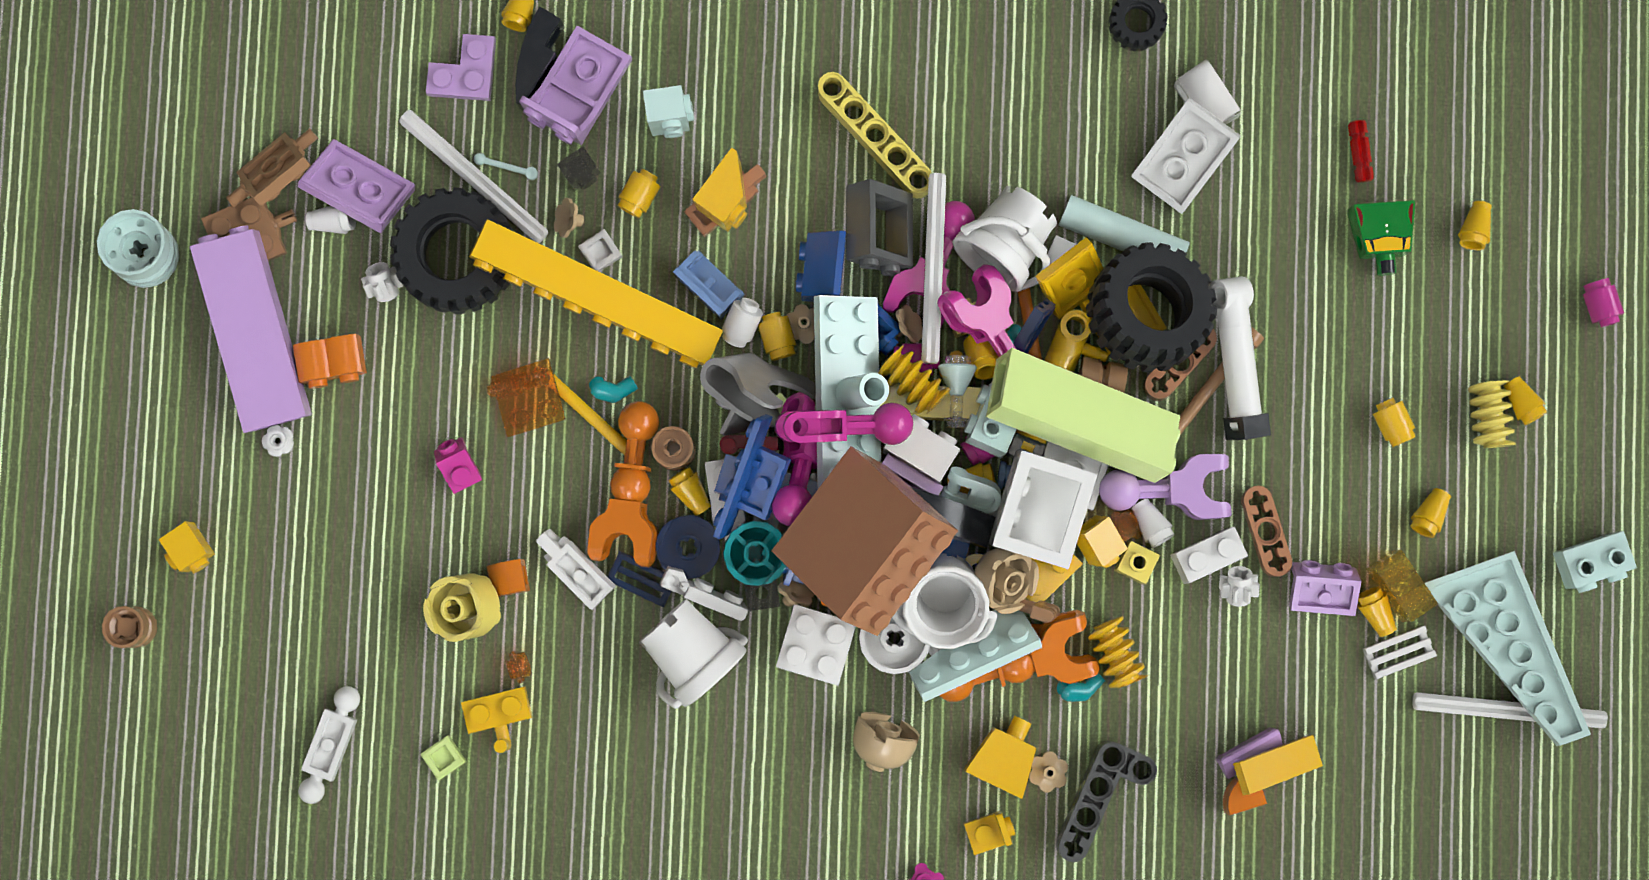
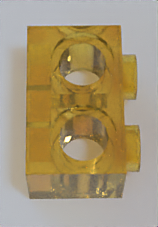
(1403, 586)

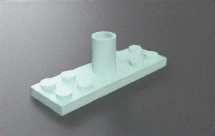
(847, 371)

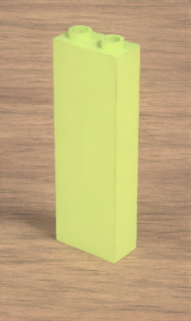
(1083, 416)

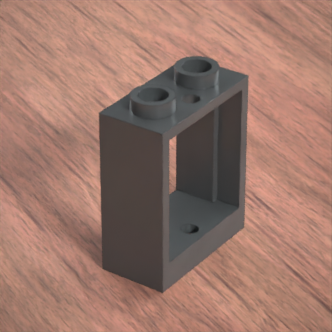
(861, 206)

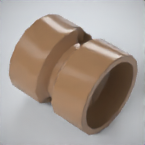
(1111, 375)
(673, 448)
(129, 627)

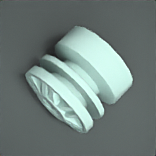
(121, 245)

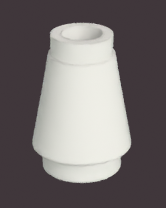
(330, 220)
(1152, 523)

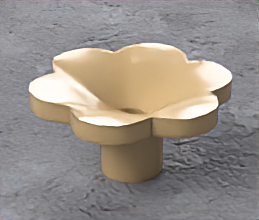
(567, 218)
(909, 323)
(804, 333)
(795, 594)
(1039, 770)

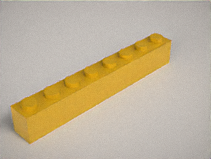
(595, 293)

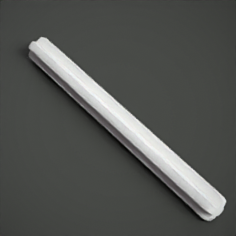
(473, 176)
(933, 268)
(1491, 708)

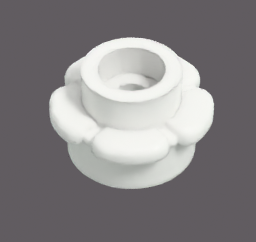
(284, 446)

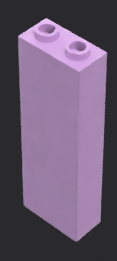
(250, 328)

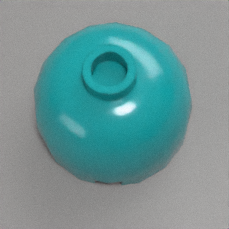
(750, 553)

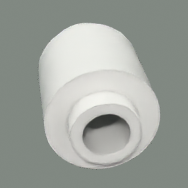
(741, 322)

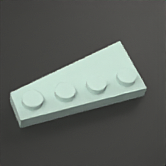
(951, 668)

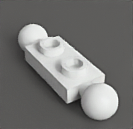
(329, 745)

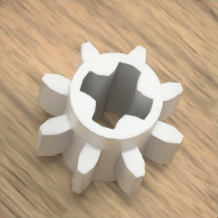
(381, 282)
(1239, 586)

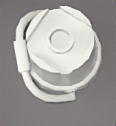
(1008, 237)
(948, 606)
(691, 653)

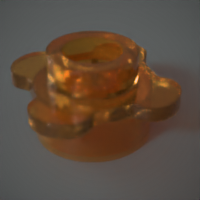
(1126, 524)
(518, 666)

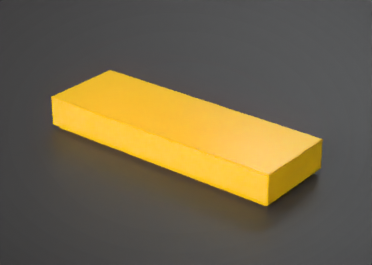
(1277, 764)

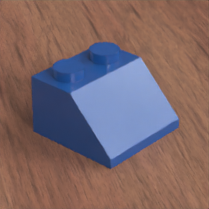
(822, 265)

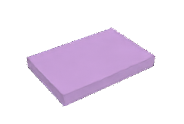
(356, 186)

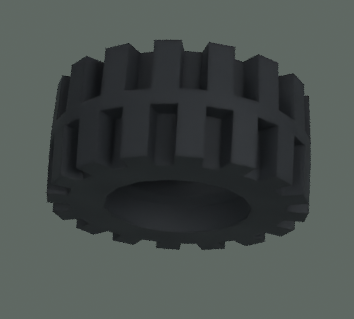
(1135, 39)

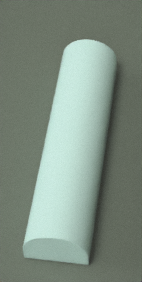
(1113, 228)

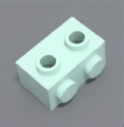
(668, 111)
(986, 432)
(1594, 561)

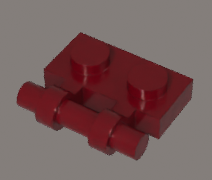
(732, 443)

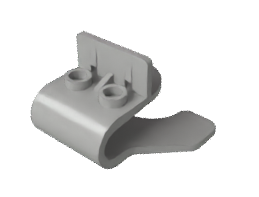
(743, 385)

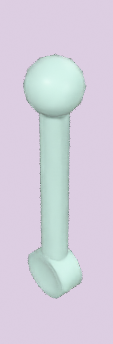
(531, 172)

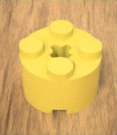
(462, 607)

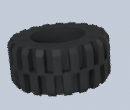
(412, 242)
(1173, 277)

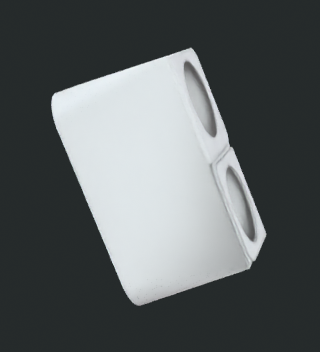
(1208, 91)

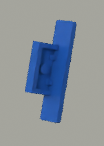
(756, 479)

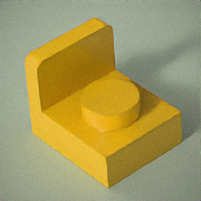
(989, 832)

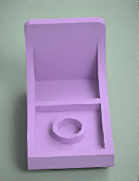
(577, 87)

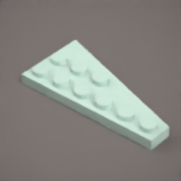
(1504, 625)

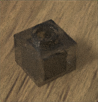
(579, 169)
(771, 601)

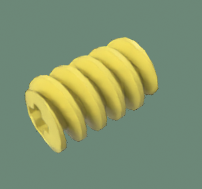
(1491, 414)

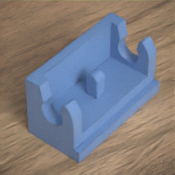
(708, 283)

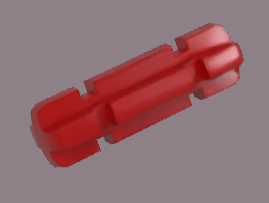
(1360, 151)

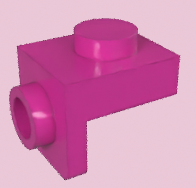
(456, 464)

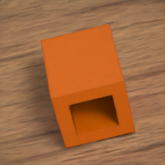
(509, 577)
(1236, 802)

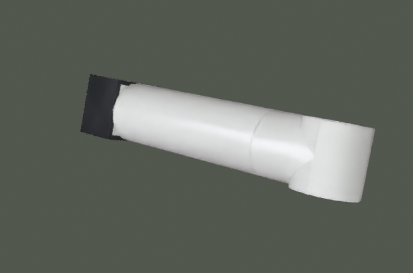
(1238, 357)

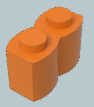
(330, 359)

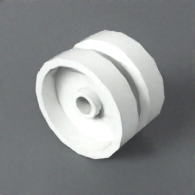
(893, 657)

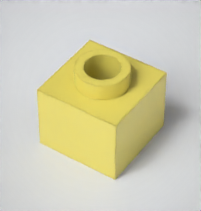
(1126, 567)

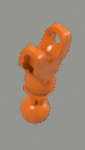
(630, 488)
(1045, 661)

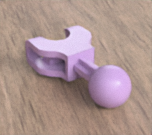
(1181, 488)

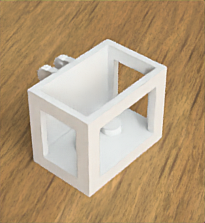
(1042, 509)

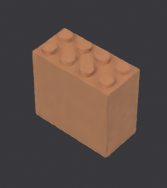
(864, 541)

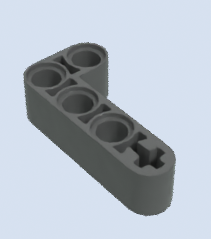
(1099, 803)

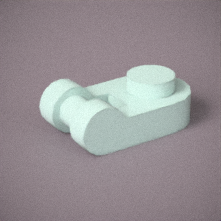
(982, 493)

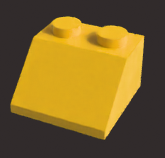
(723, 194)

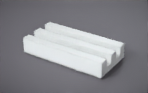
(1425, 642)

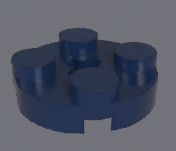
(683, 529)

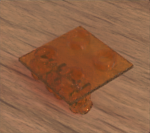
(527, 397)

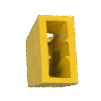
(1004, 758)

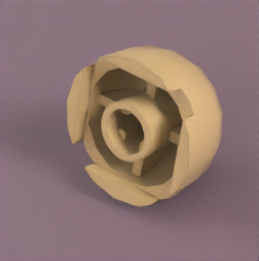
(1008, 575)
(882, 742)

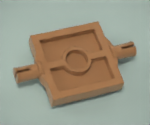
(273, 169)
(257, 218)

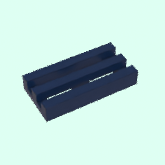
(1034, 326)
(617, 567)

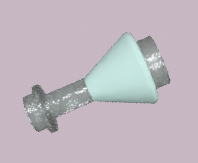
(957, 375)

